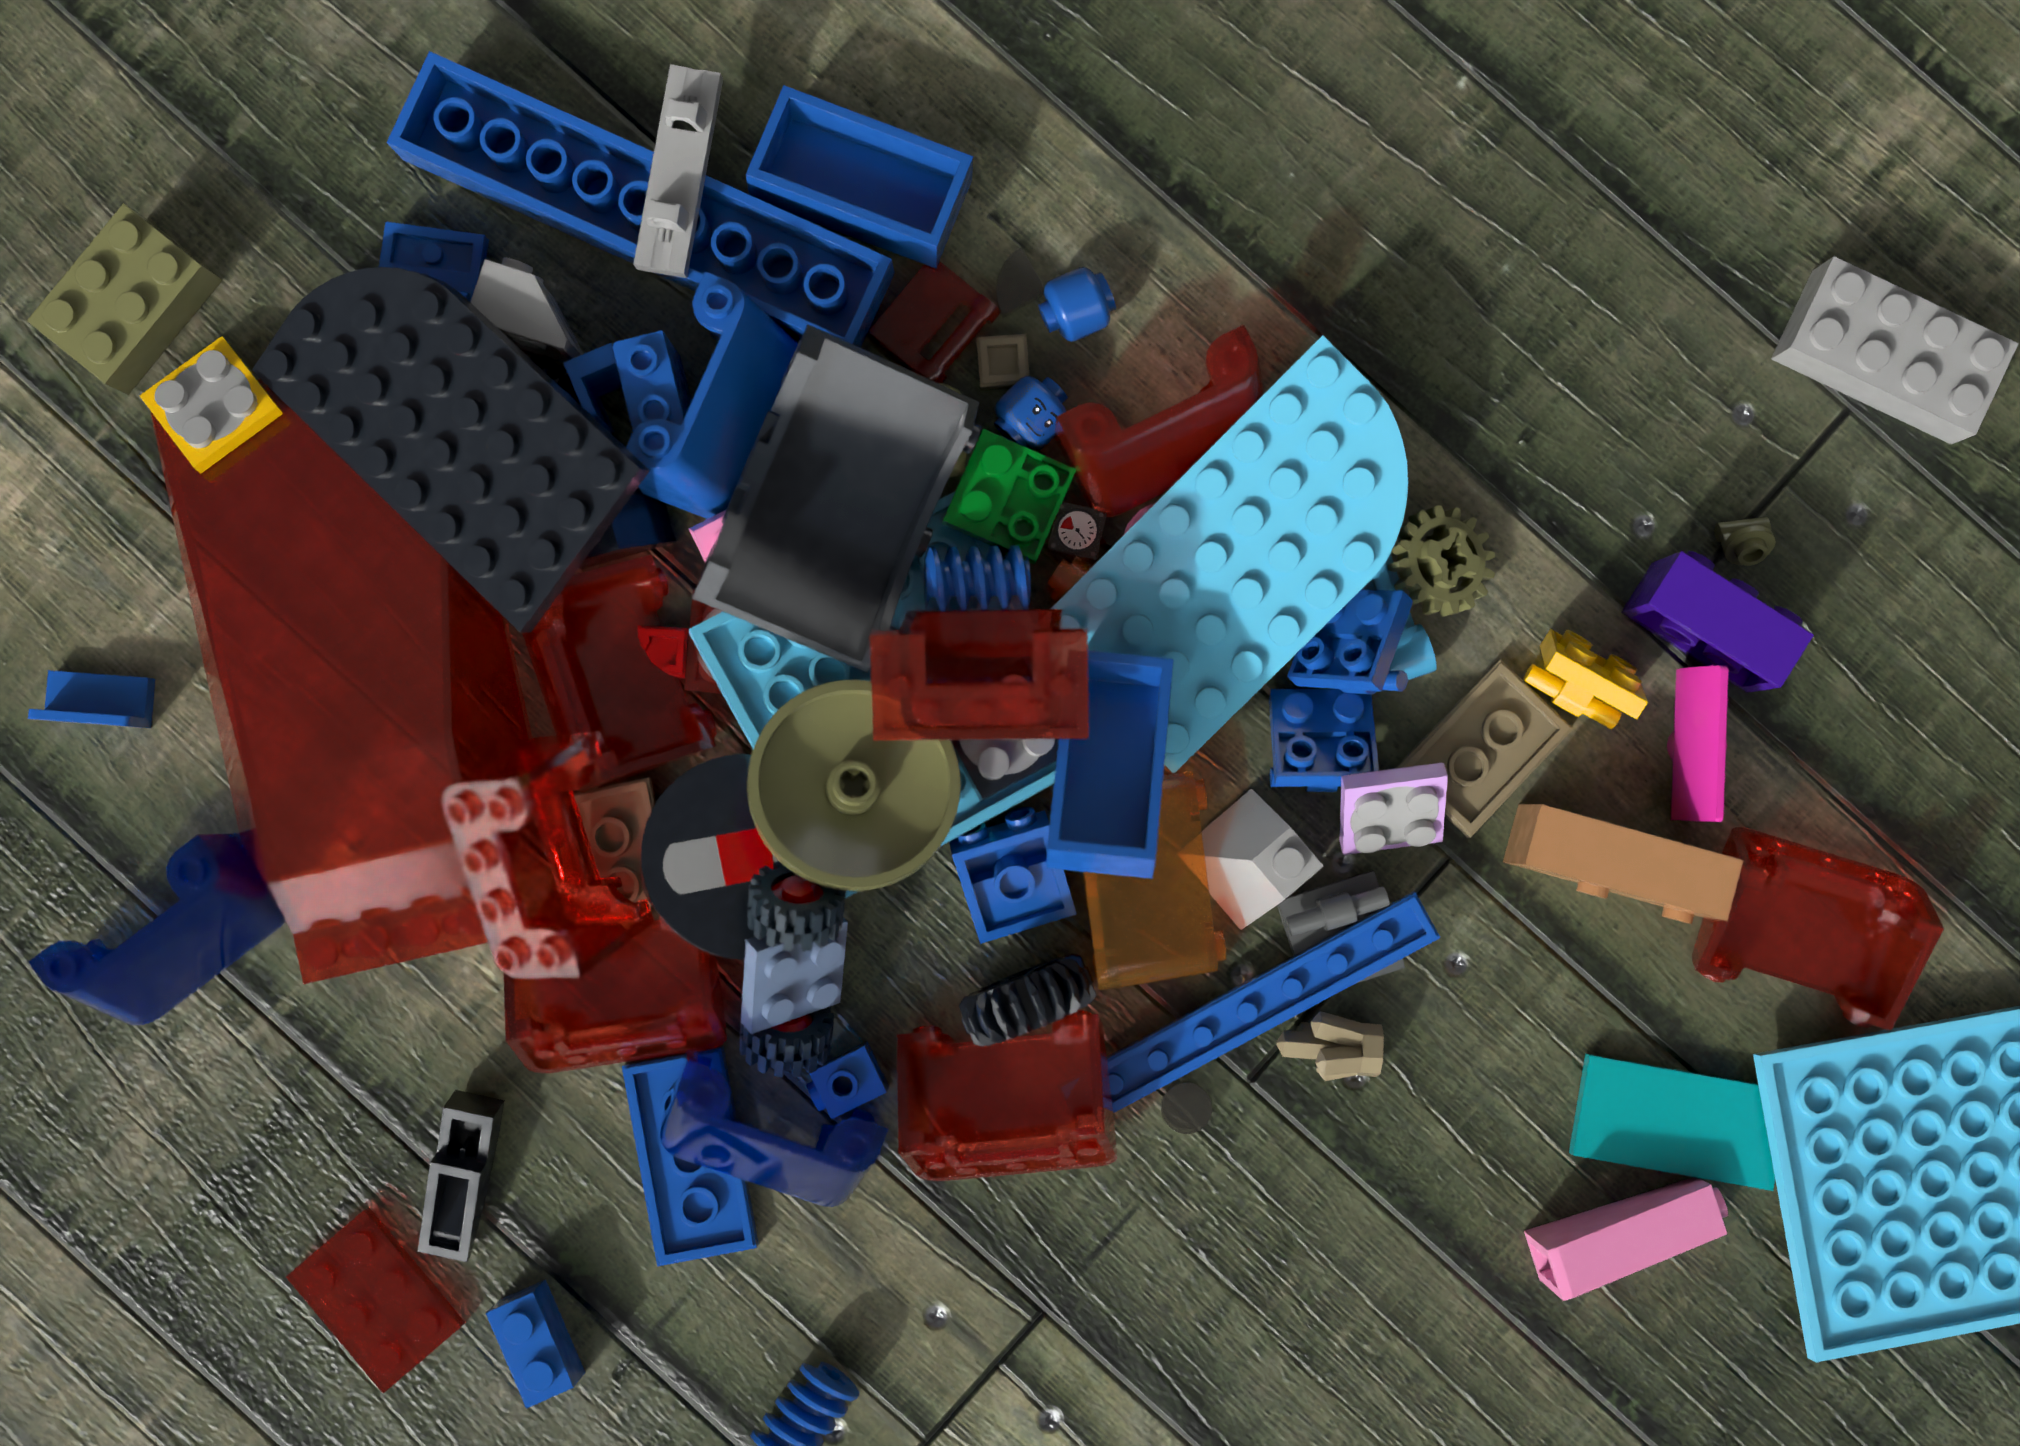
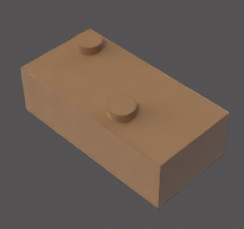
(1623, 862)

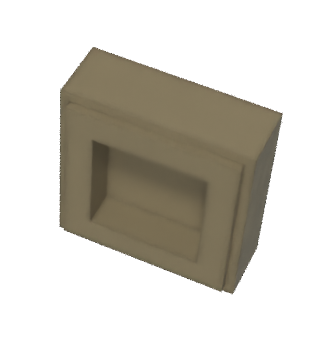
(1002, 360)

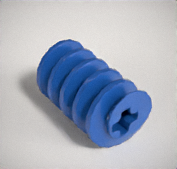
(976, 577)
(811, 1410)

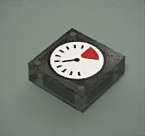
(1077, 531)

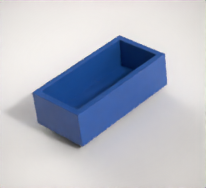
(860, 176)
(1112, 782)

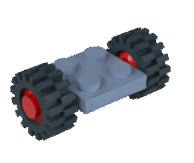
(791, 971)

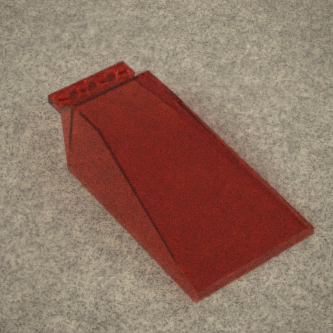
(342, 693)

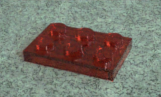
(375, 1299)

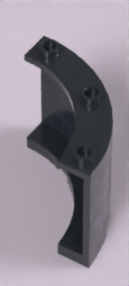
(836, 498)

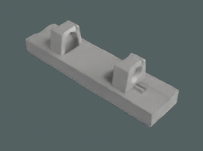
(678, 172)

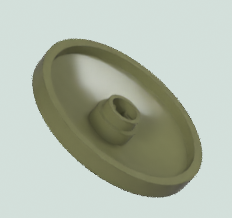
(848, 805)

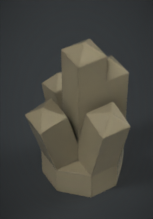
(1337, 1044)

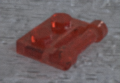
(922, 311)

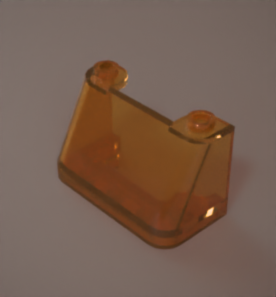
(1160, 924)

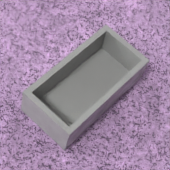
(1894, 351)

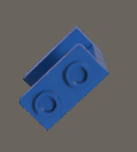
(652, 379)

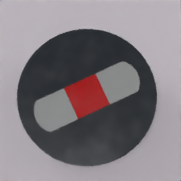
(703, 854)

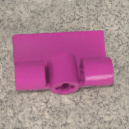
(1699, 744)

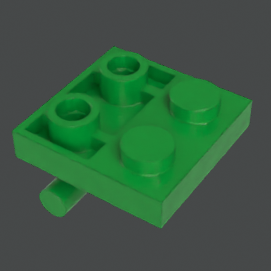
(1008, 495)

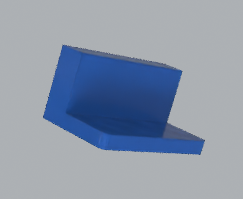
(592, 377)
(97, 699)

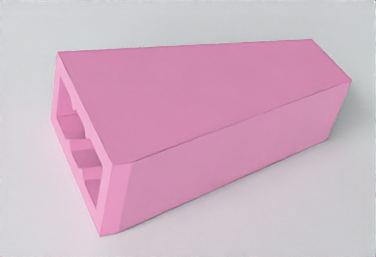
(1625, 1236)

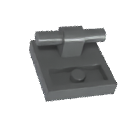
(1331, 908)

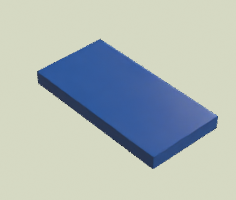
(689, 1206)

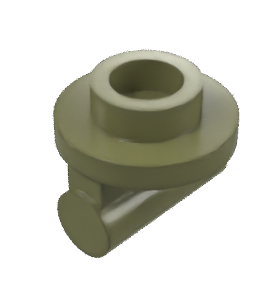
(1745, 540)

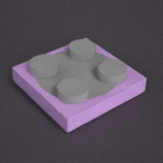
(1392, 808)

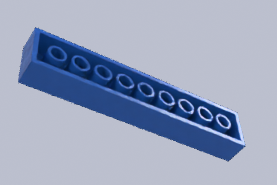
(597, 191)

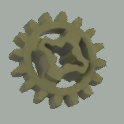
(1446, 556)

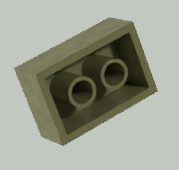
(124, 300)

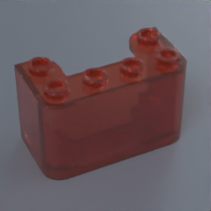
(534, 863)

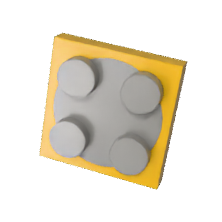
(211, 404)

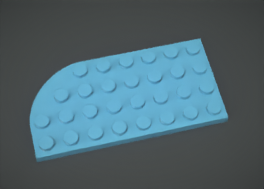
(1253, 545)

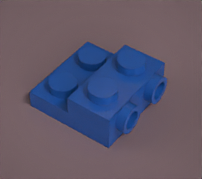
(1008, 876)

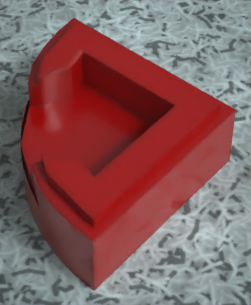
(666, 648)

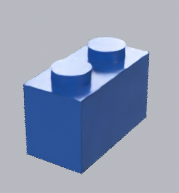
(535, 1343)

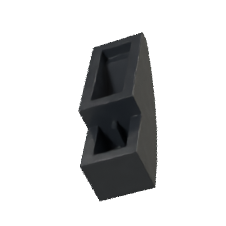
(460, 1175)

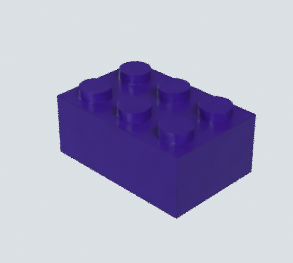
(1718, 621)

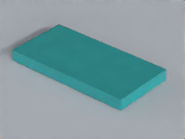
(1672, 1122)

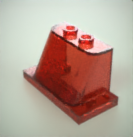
(980, 677)

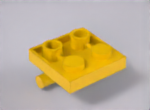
(1586, 676)

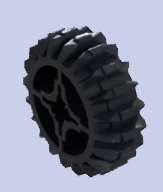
(1027, 1000)

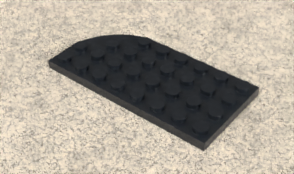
(453, 431)

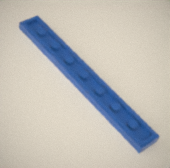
(1269, 999)

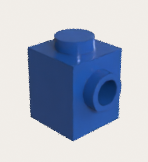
(847, 1081)

